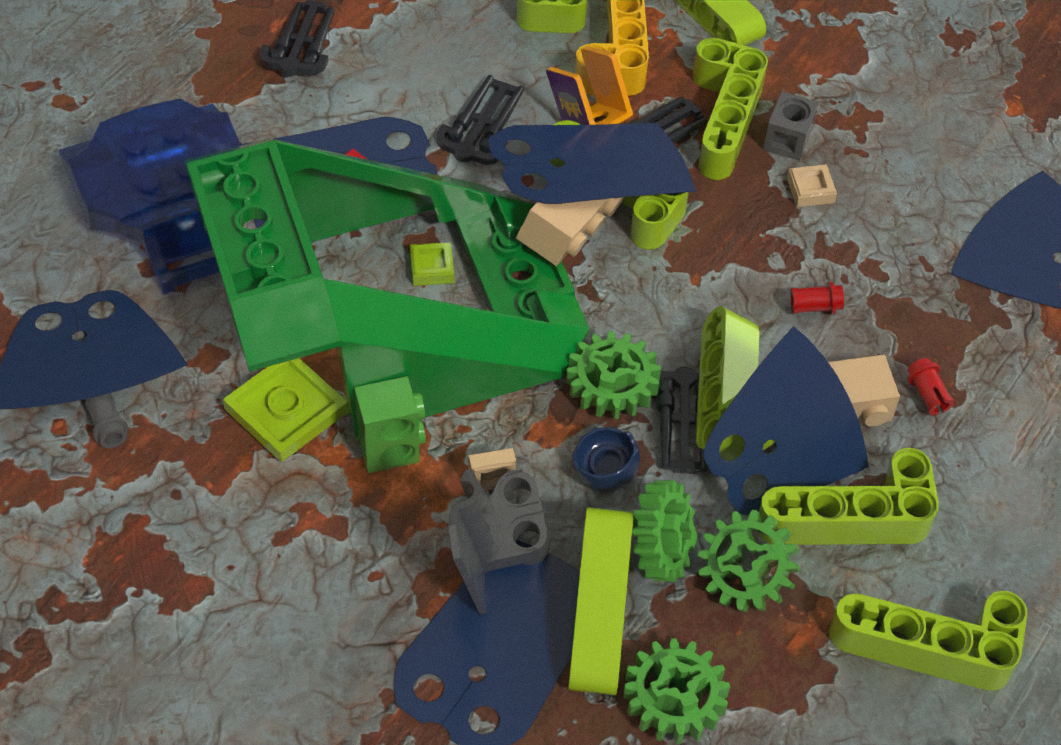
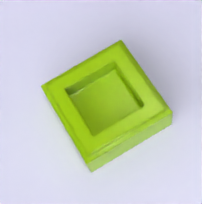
(432, 264)

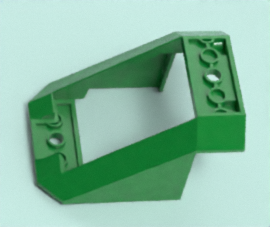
(291, 311)

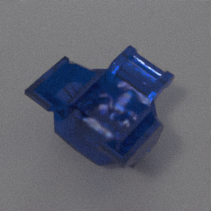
(138, 186)

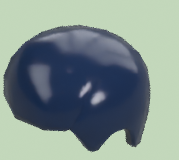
(606, 458)

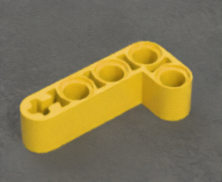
(627, 41)

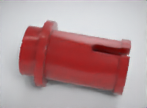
(817, 299)
(929, 385)

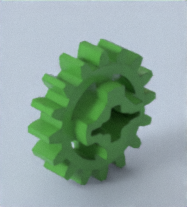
(613, 374)
(664, 530)
(768, 557)
(664, 702)

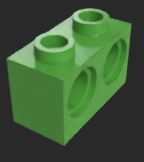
(389, 424)

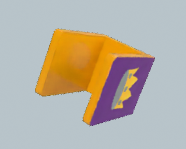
(607, 88)

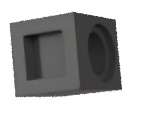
(790, 125)

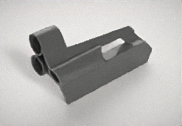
(487, 530)

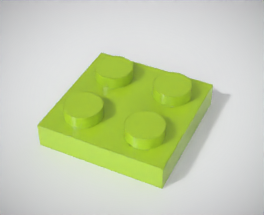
(285, 407)

